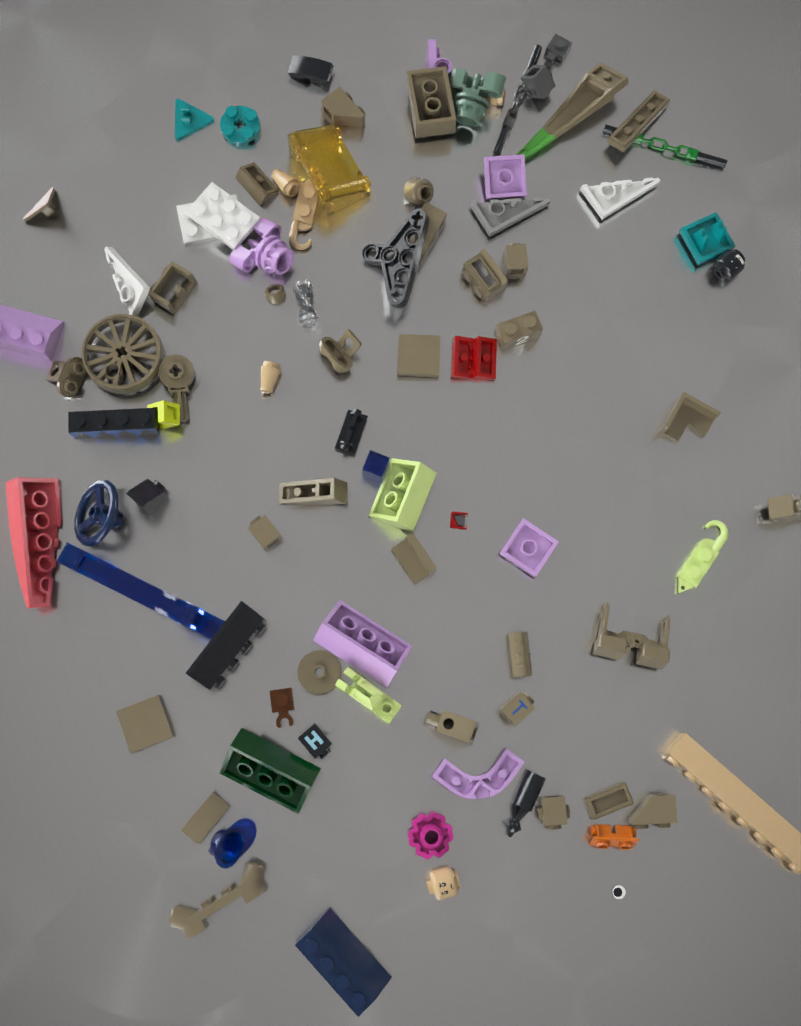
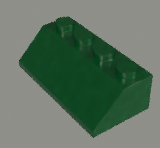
(269, 770)

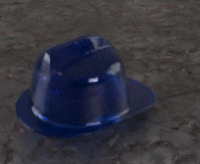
(233, 842)

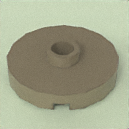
(325, 682)

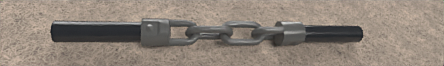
(509, 121)

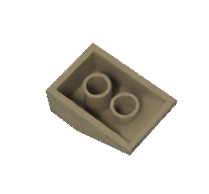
(431, 102)

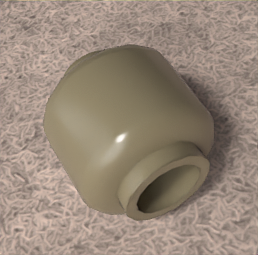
(418, 191)

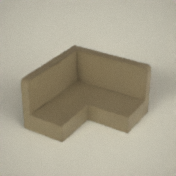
(688, 413)

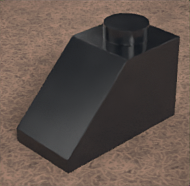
(148, 495)

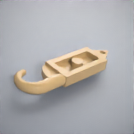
(304, 214)

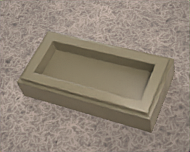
(608, 800)

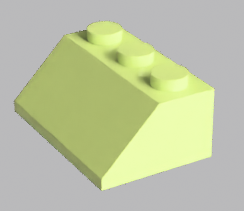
(402, 493)

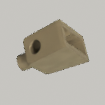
(463, 729)

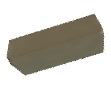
(256, 183)

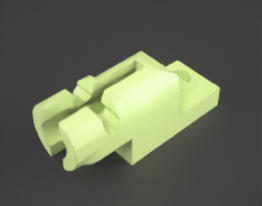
(369, 696)

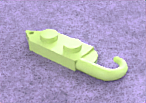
(701, 558)

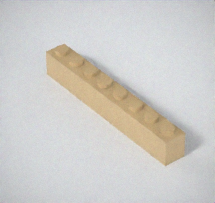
(736, 798)

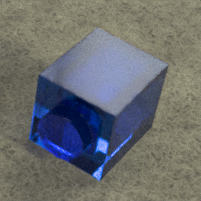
(375, 466)

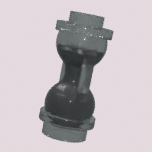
(304, 293)

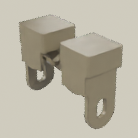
(614, 645)

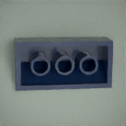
(343, 961)

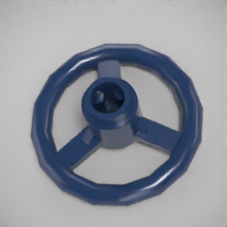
(101, 514)

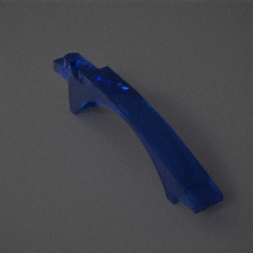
(140, 591)

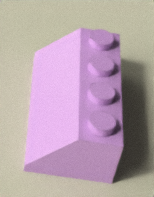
(29, 332)
(362, 643)

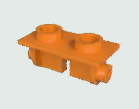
(622, 837)

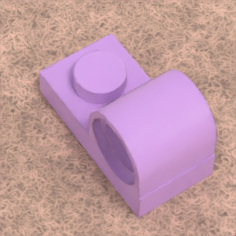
(434, 59)

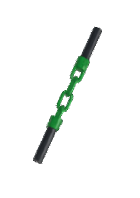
(692, 154)

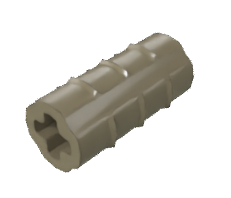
(520, 654)

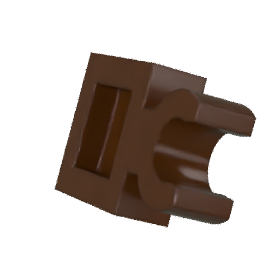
(282, 702)

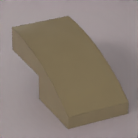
(205, 818)

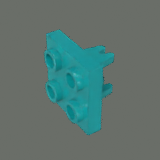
(707, 238)

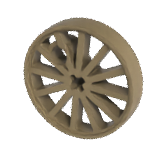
(122, 347)

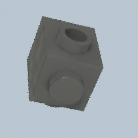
(538, 81)

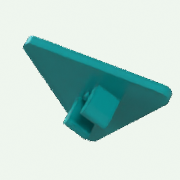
(189, 119)

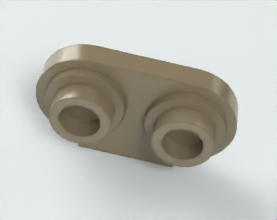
(337, 353)
(68, 377)

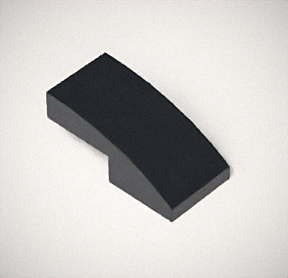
(312, 68)

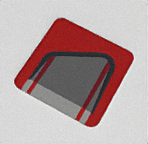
(458, 520)

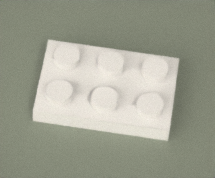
(223, 216)
(192, 231)

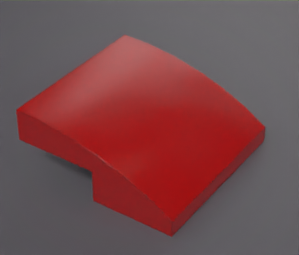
(474, 358)

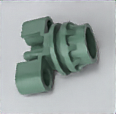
(471, 92)

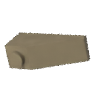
(436, 221)
(313, 492)

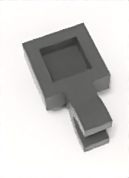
(557, 50)

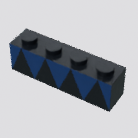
(113, 423)

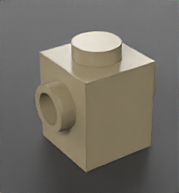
(553, 811)

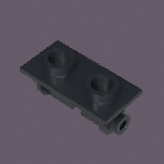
(351, 431)

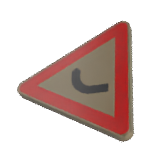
(43, 205)

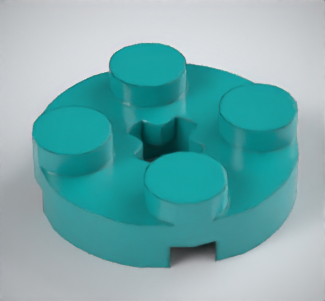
(240, 114)

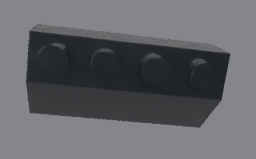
(226, 646)

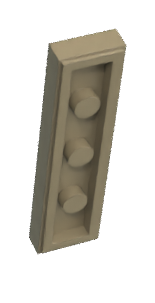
(638, 121)

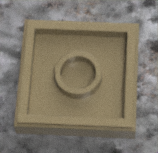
(419, 355)
(145, 724)

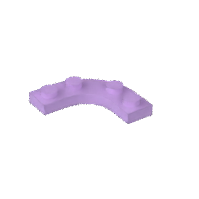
(483, 785)

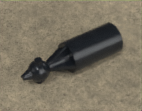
(525, 800)

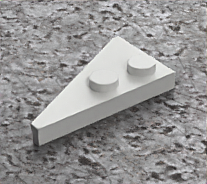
(612, 196)
(128, 283)

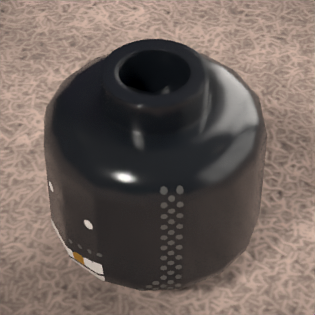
(729, 264)

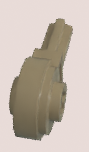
(178, 385)

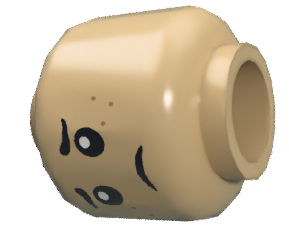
(443, 883)

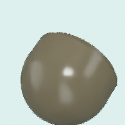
(276, 297)

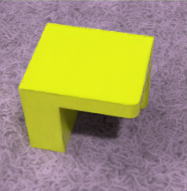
(167, 413)

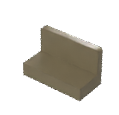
(414, 558)

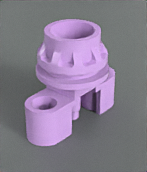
(266, 251)

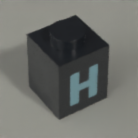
(316, 741)

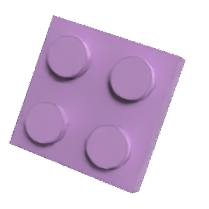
(505, 177)
(529, 547)

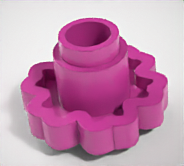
(430, 835)

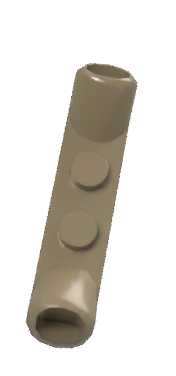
(194, 921)

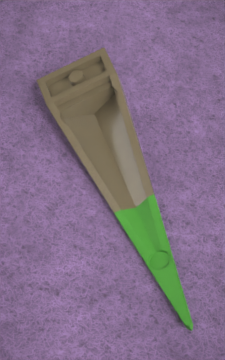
(588, 96)

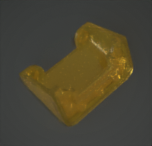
(329, 167)

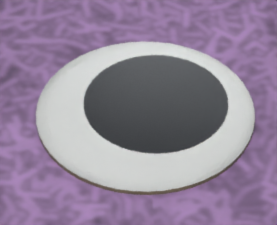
(618, 892)

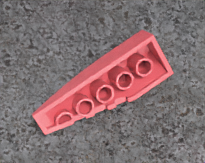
(34, 527)

